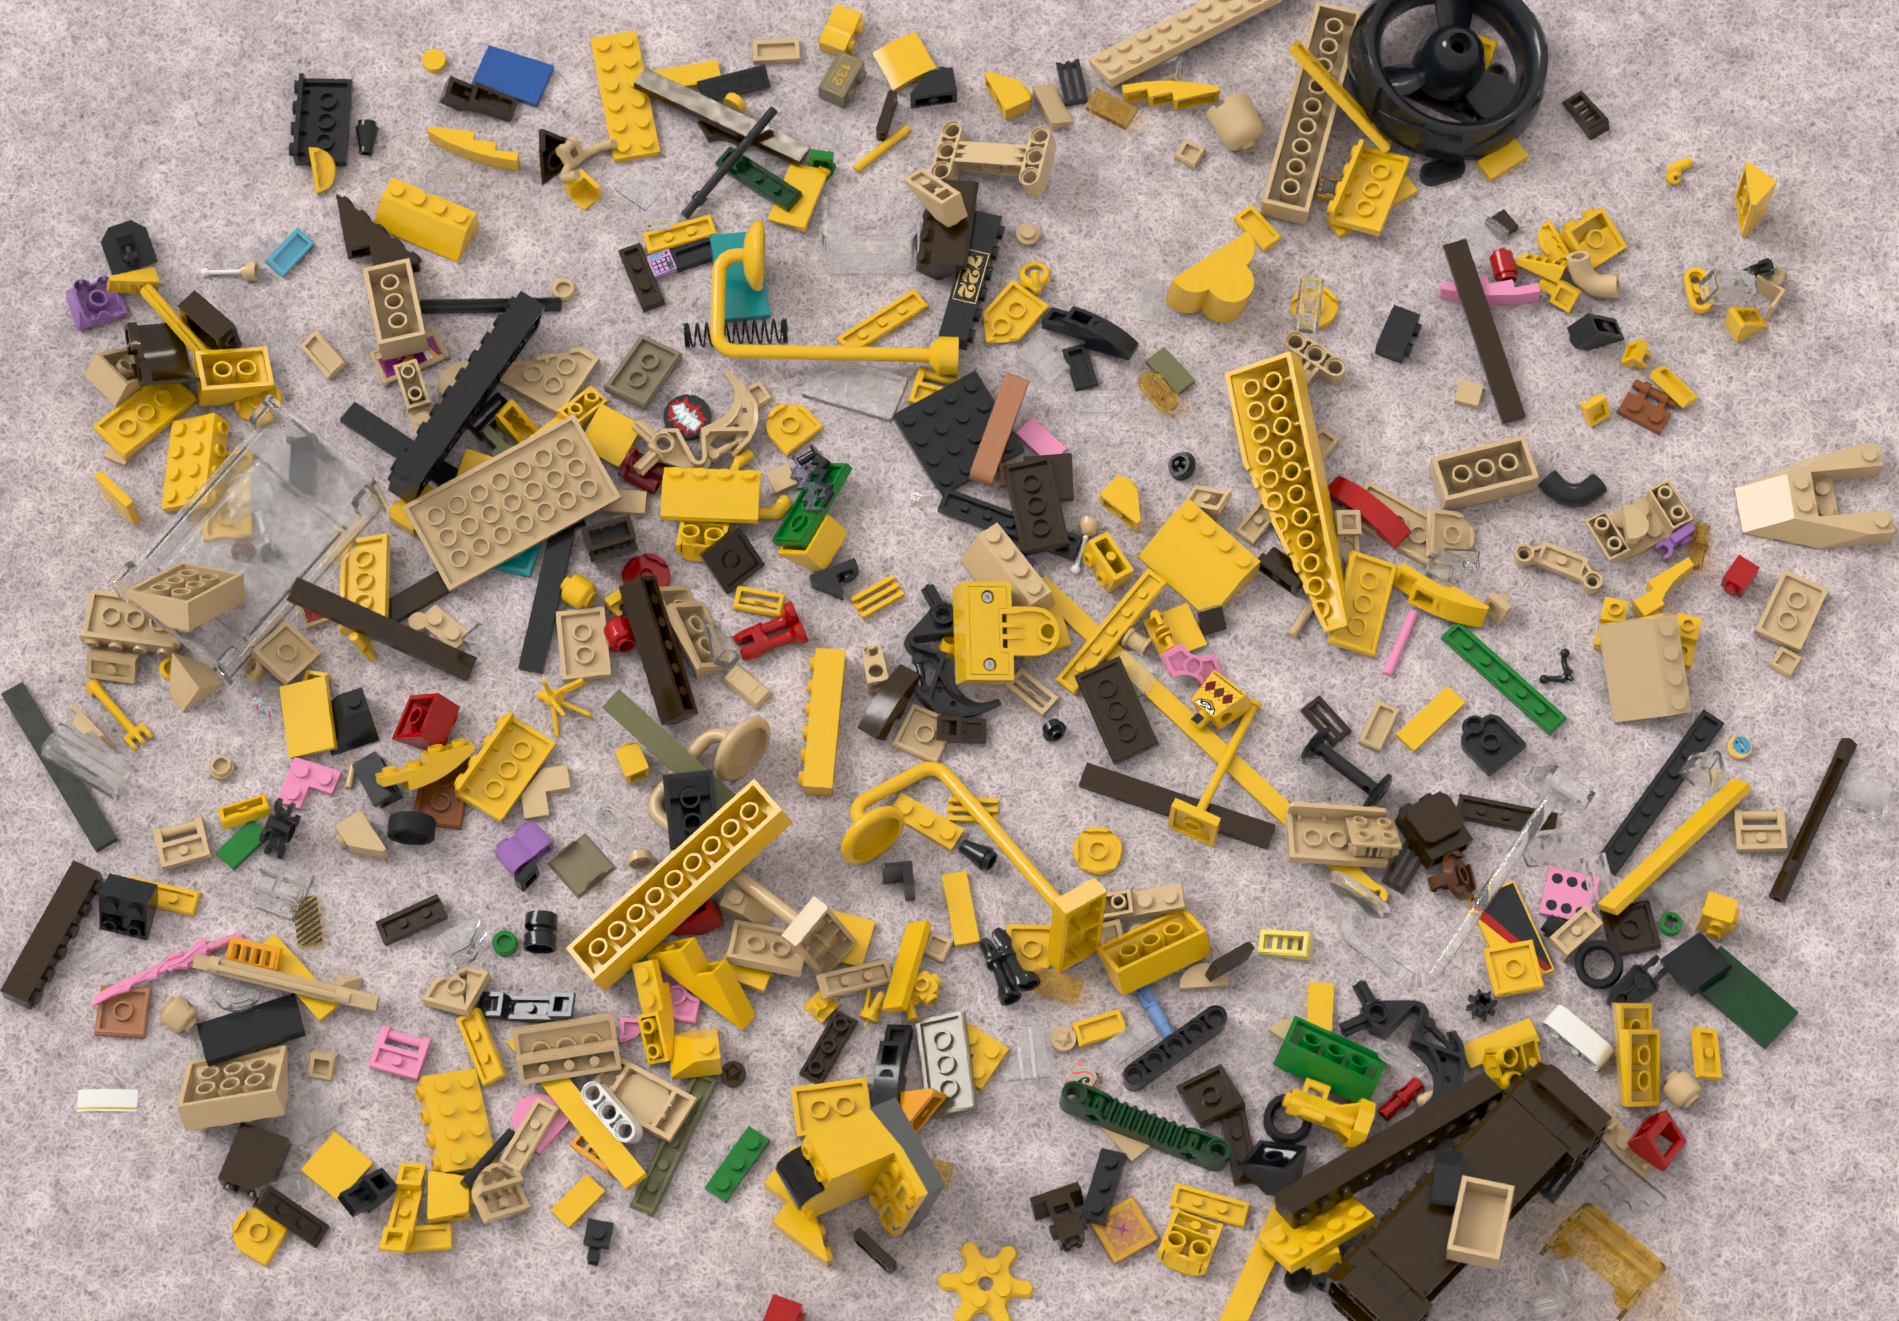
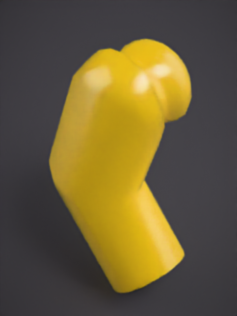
(1675, 169)
(742, 459)

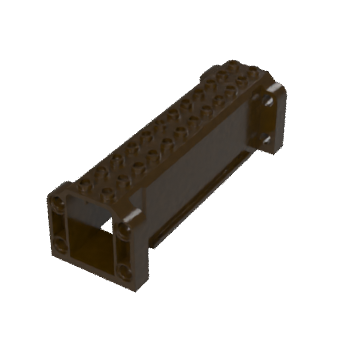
(1519, 1142)

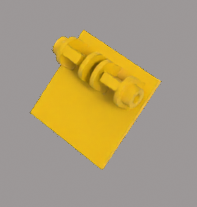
(1174, 628)

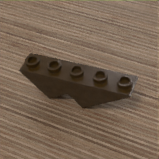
(367, 238)

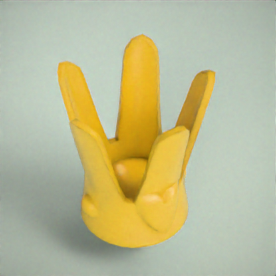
(872, 1012)

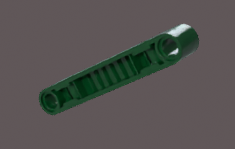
(1144, 1127)

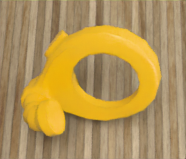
(1035, 282)

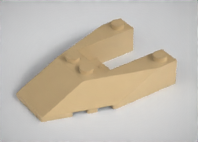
(1801, 502)

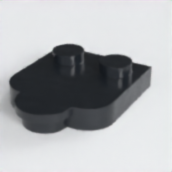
(1490, 742)

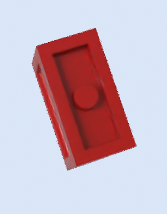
(1643, 1140)

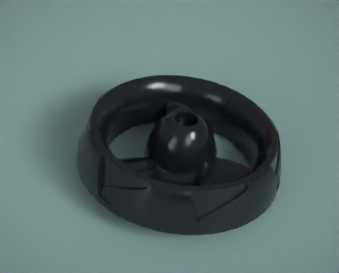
(1450, 68)

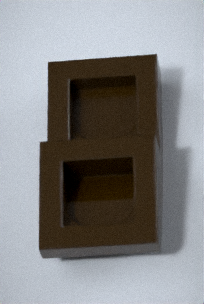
(961, 730)

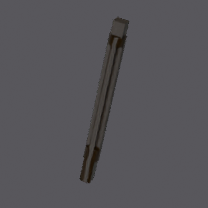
(1812, 820)

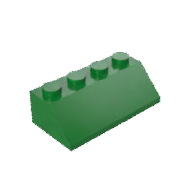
(1330, 1059)

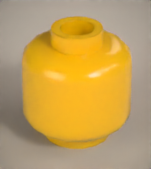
(578, 591)

